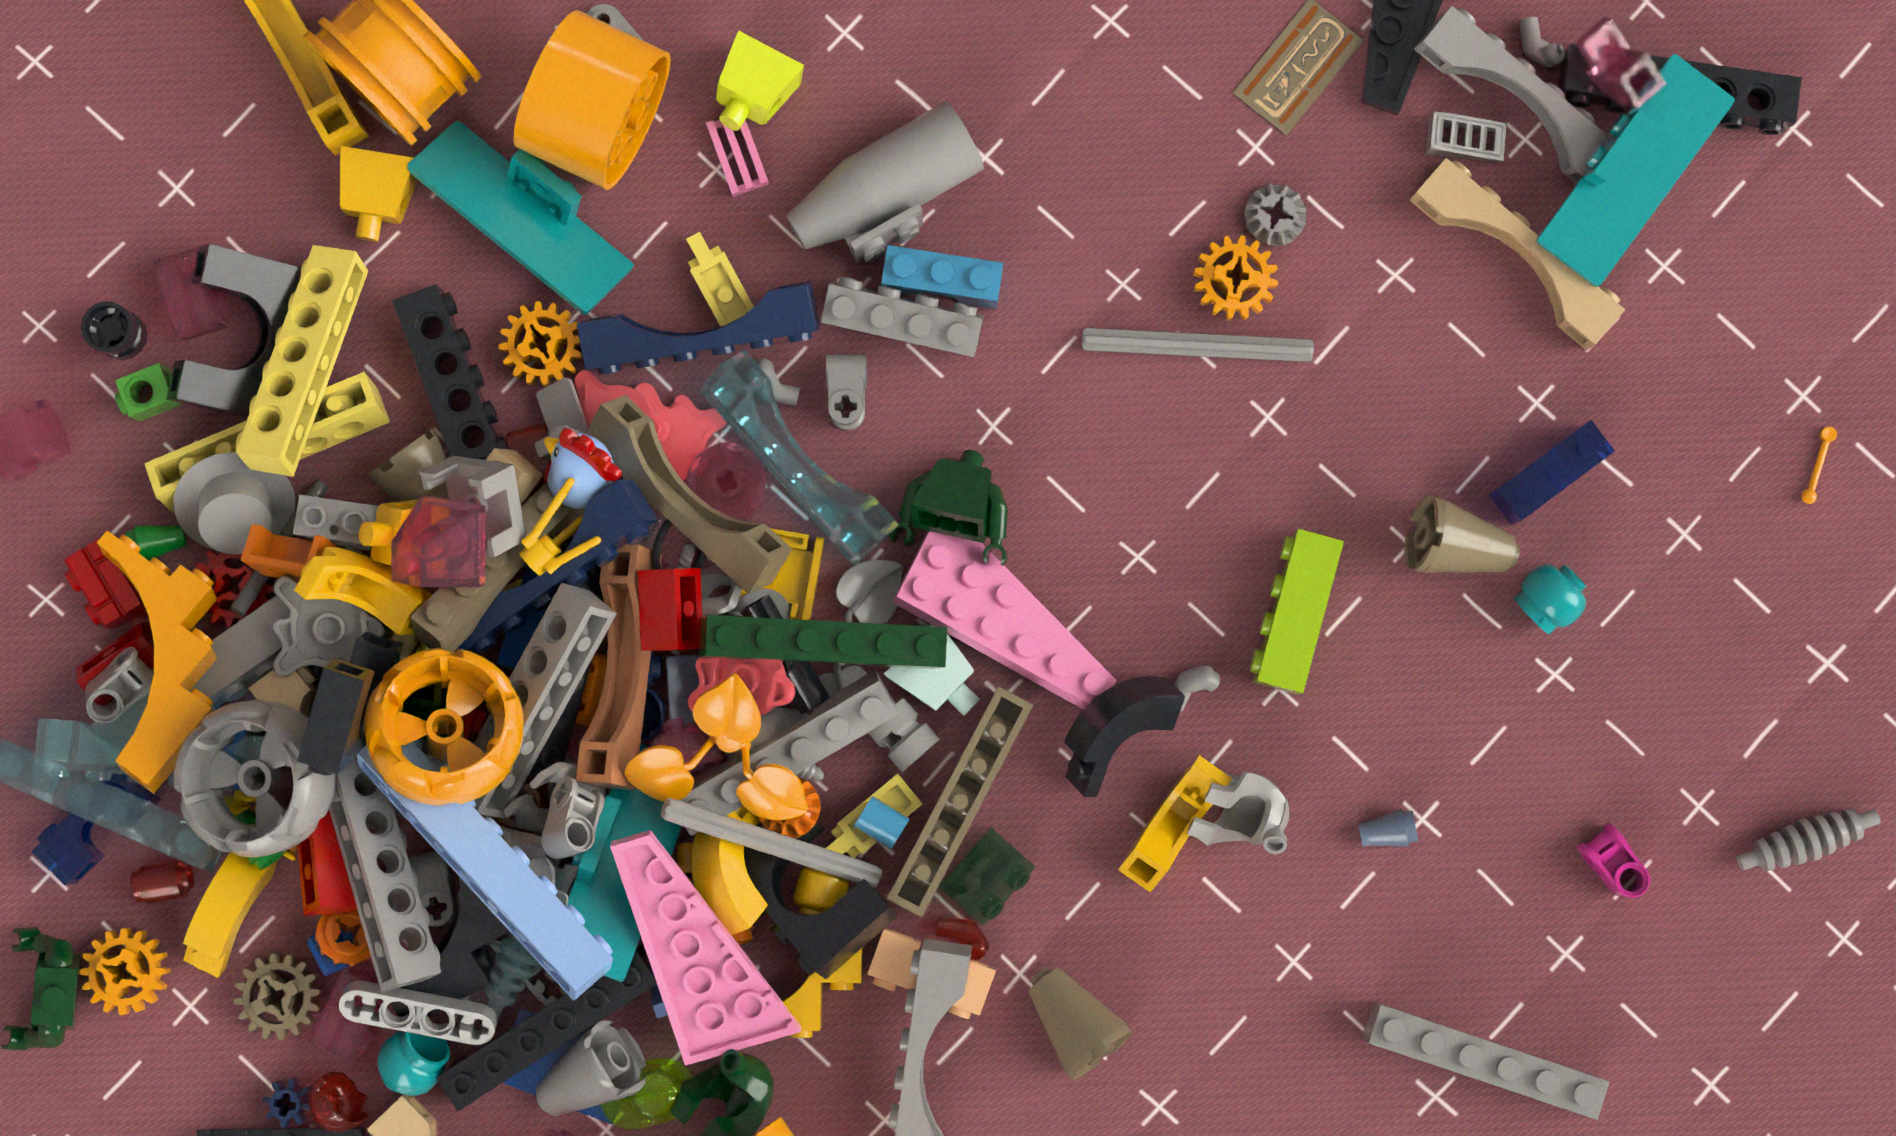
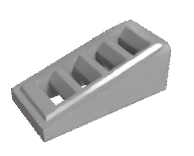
(1436, 147)

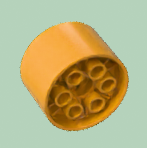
(591, 99)

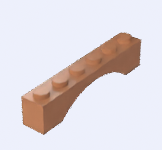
(618, 721)

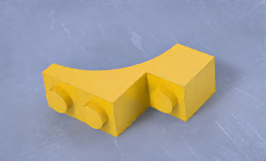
(806, 1002)

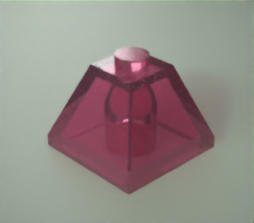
(440, 545)

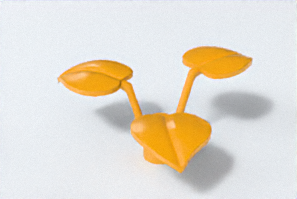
(732, 722)

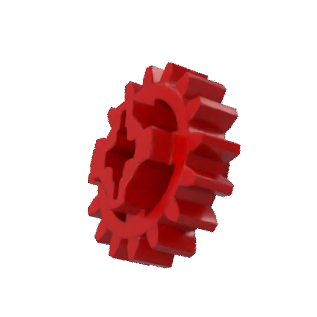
(224, 574)

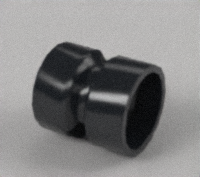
(114, 330)

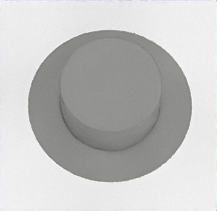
(224, 498)

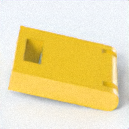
(799, 573)

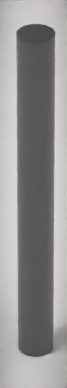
(257, 580)

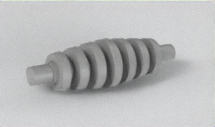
(1808, 839)

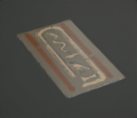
(1298, 66)

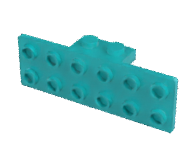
(1634, 171)
(524, 213)
(598, 885)

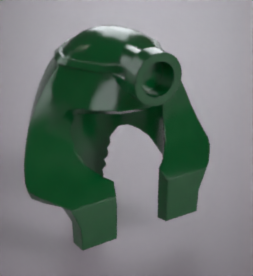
(741, 1083)

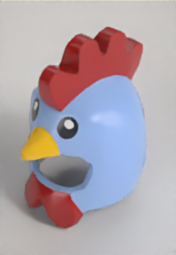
(582, 459)

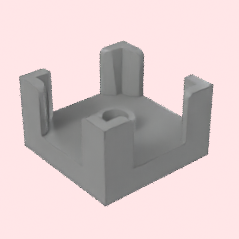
(487, 485)

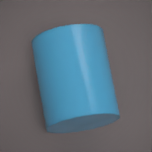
(881, 822)

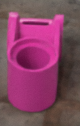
(1613, 861)

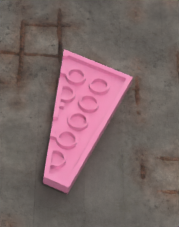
(998, 617)
(702, 973)

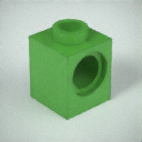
(129, 386)

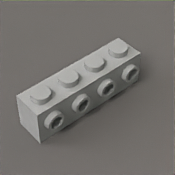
(902, 318)

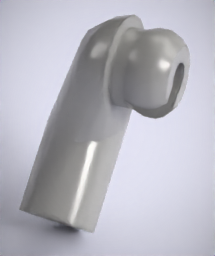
(1537, 49)
(782, 393)
(1195, 680)

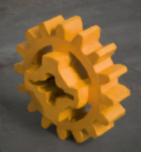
(1219, 274)
(527, 349)
(131, 955)

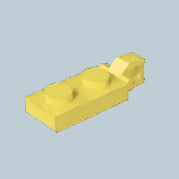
(718, 281)
(854, 841)

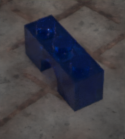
(1551, 472)
(69, 847)

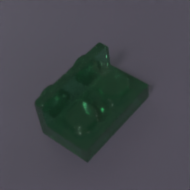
(987, 877)

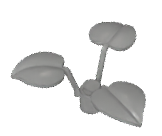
(867, 593)

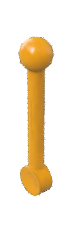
(1826, 435)

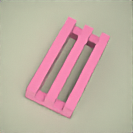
(748, 183)

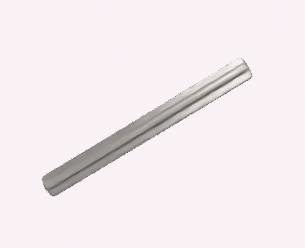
(1197, 344)
(769, 842)

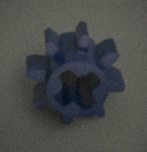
(280, 1109)

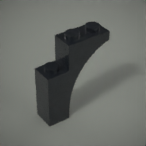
(464, 959)

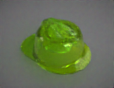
(655, 1098)

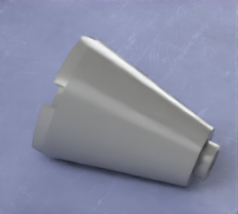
(594, 1071)

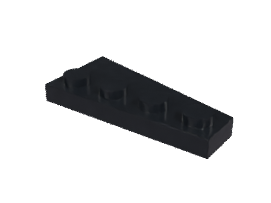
(1391, 56)

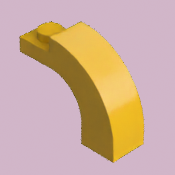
(363, 583)
(1167, 828)
(723, 879)
(222, 913)

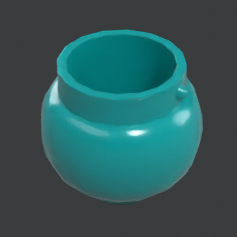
(1552, 597)
(412, 1062)

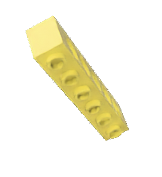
(330, 312)
(344, 413)

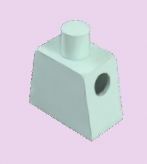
(939, 685)

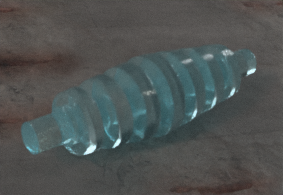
(513, 966)

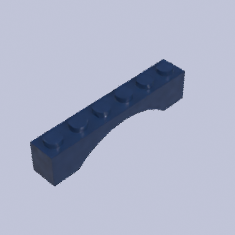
(621, 340)
(615, 515)

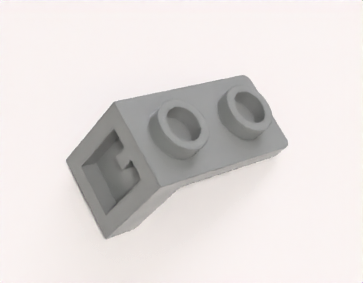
(560, 411)

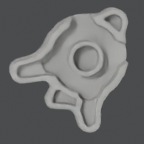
(317, 629)

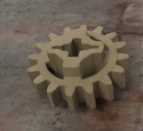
(270, 983)

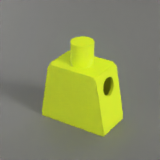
(755, 82)

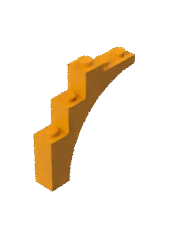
(180, 659)

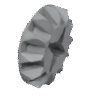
(1259, 222)

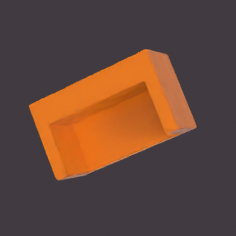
(280, 555)

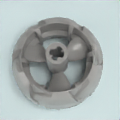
(204, 769)

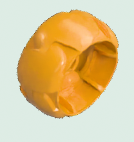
(469, 682)

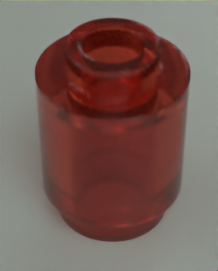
(162, 882)

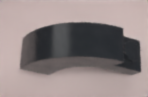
(1112, 719)

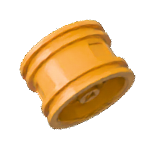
(394, 60)

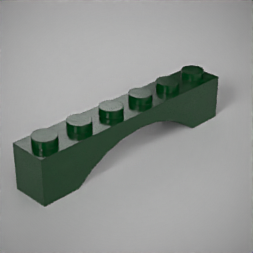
(823, 641)

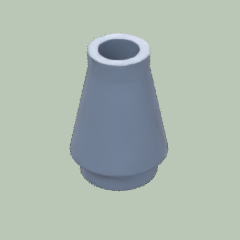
(1391, 829)

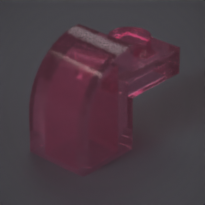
(1618, 71)

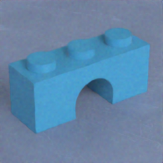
(958, 277)

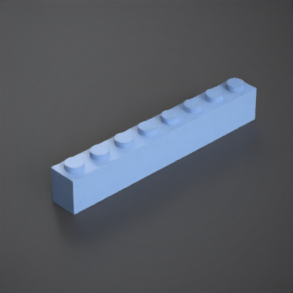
(503, 881)

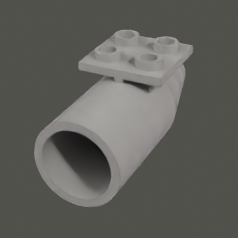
(881, 188)

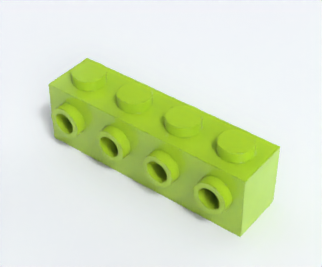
(1297, 611)

